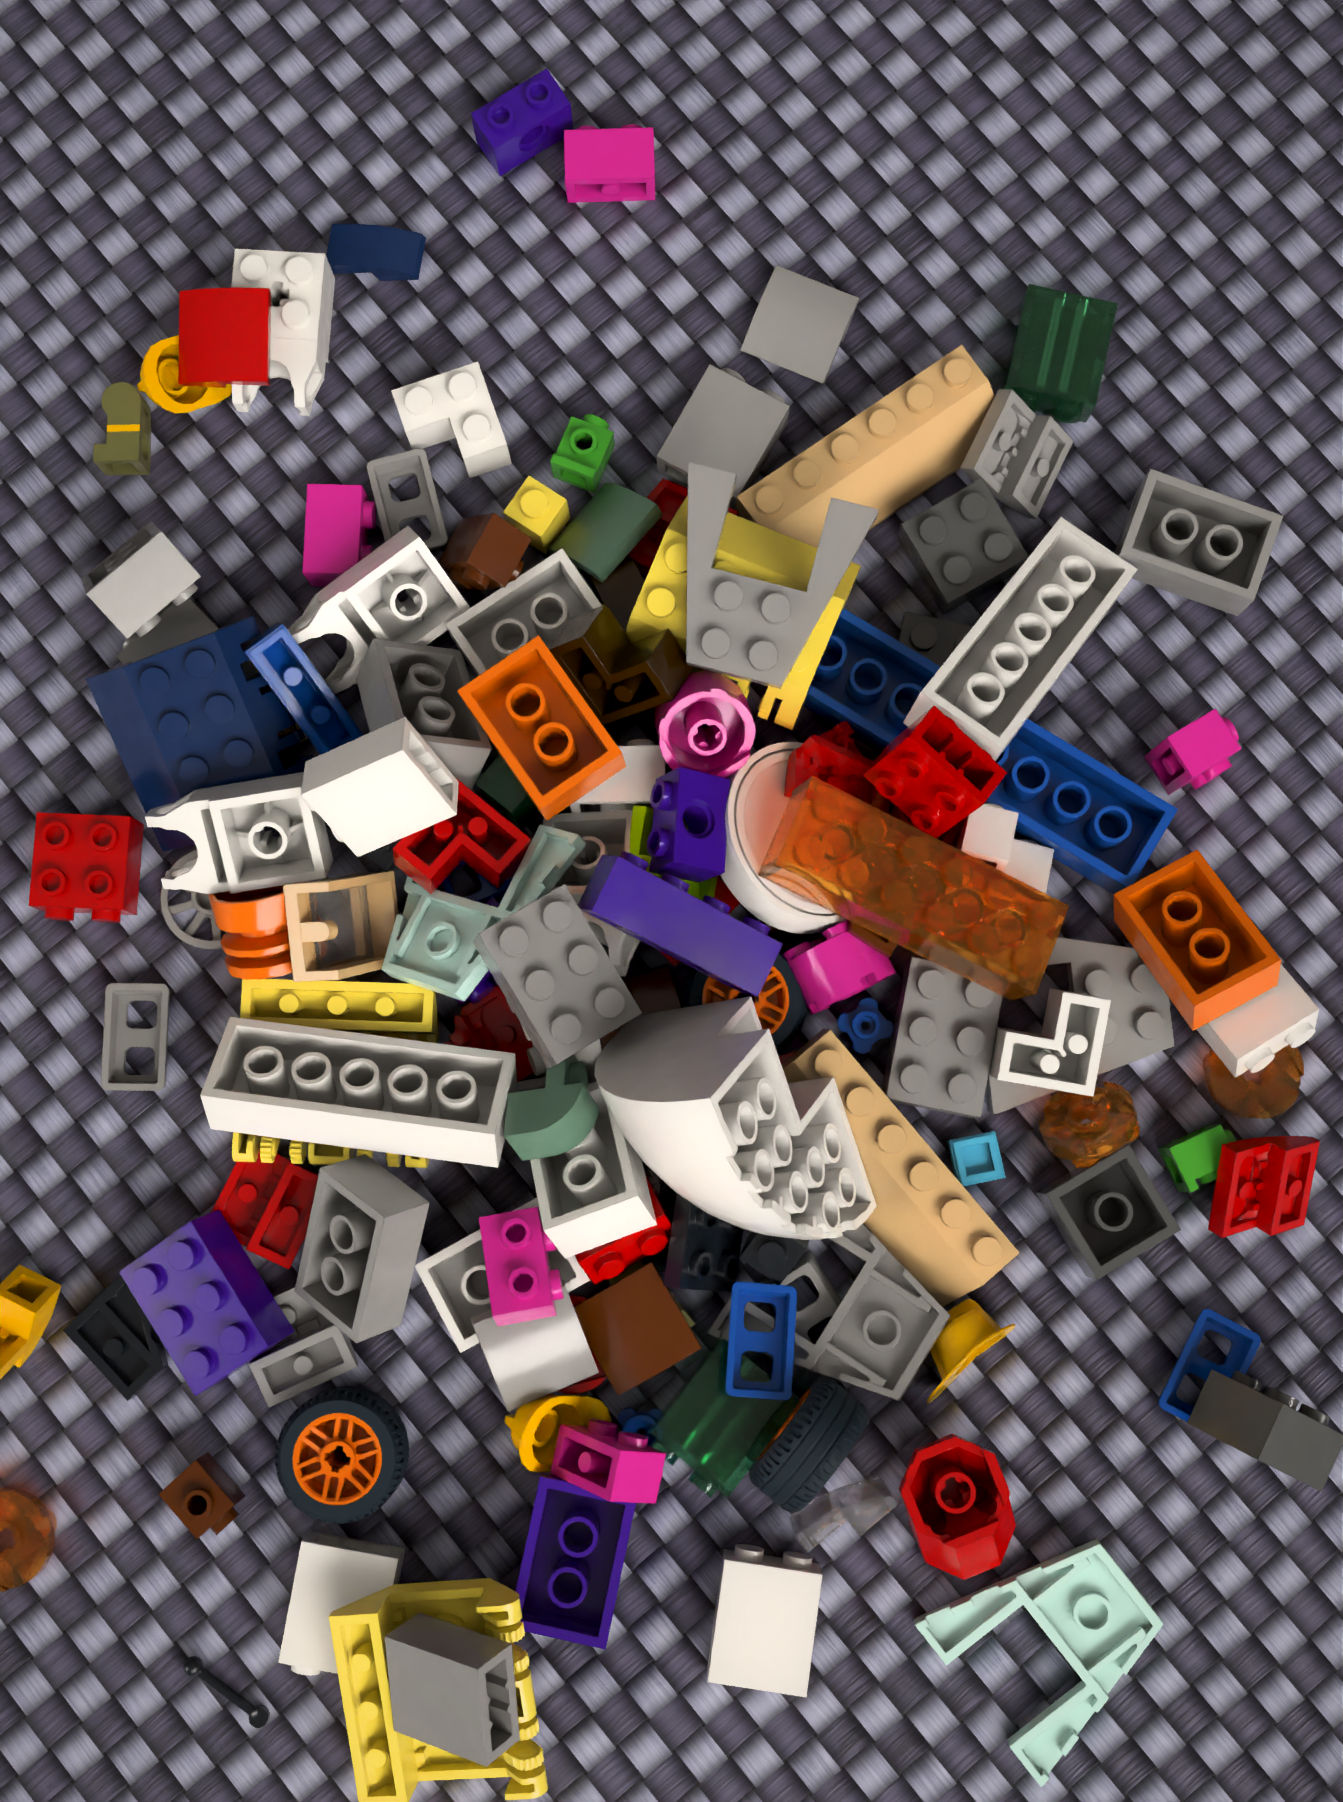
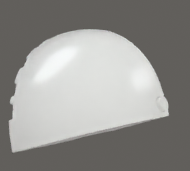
(725, 1128)

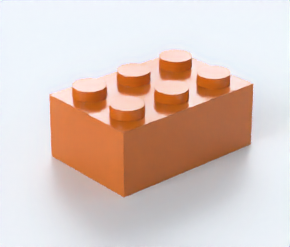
(542, 728)
(1196, 939)

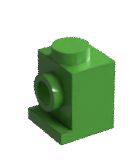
(586, 466)
(1195, 1156)

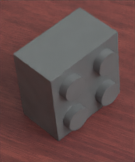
(962, 546)
(1108, 1212)
(1268, 1427)

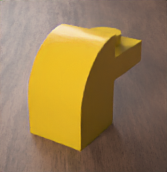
(25, 1311)

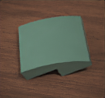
(607, 530)

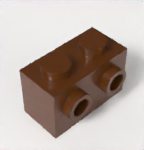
(484, 553)

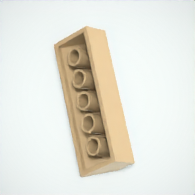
(880, 455)
(920, 1204)

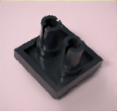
(700, 1250)

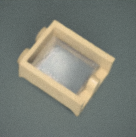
(340, 925)

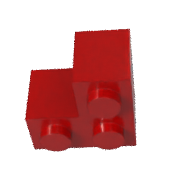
(473, 835)

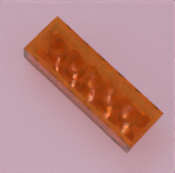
(913, 889)

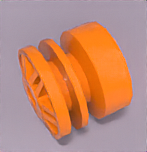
(255, 932)

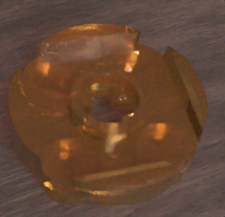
(1254, 1101)
(1111, 1124)
(33, 1534)

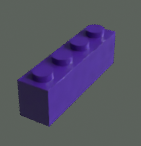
(679, 923)

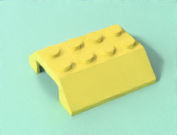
(749, 552)
(347, 1006)
(389, 1762)

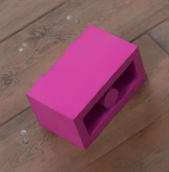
(609, 164)
(335, 530)

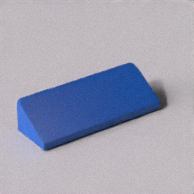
(302, 689)

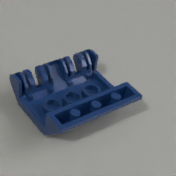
(194, 721)

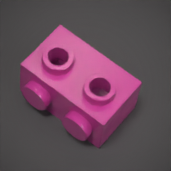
(1195, 753)
(519, 1267)
(608, 1462)

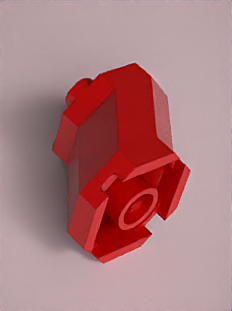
(958, 1506)

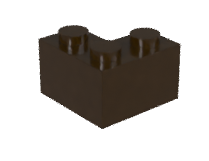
(615, 673)

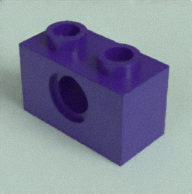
(522, 122)
(701, 802)

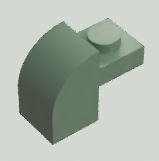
(553, 1117)

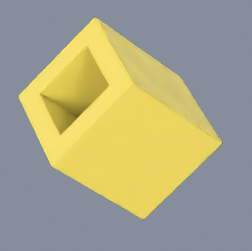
(538, 513)

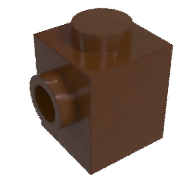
(203, 1497)

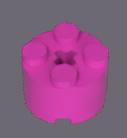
(712, 701)
(836, 967)

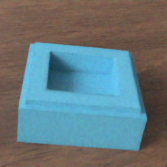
(976, 1158)

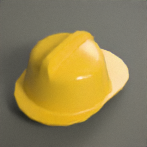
(161, 384)
(962, 1340)
(538, 1423)

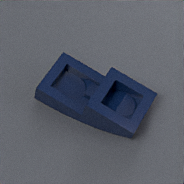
(375, 249)

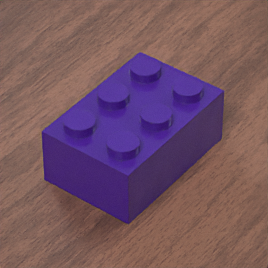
(206, 1301)
(572, 1562)

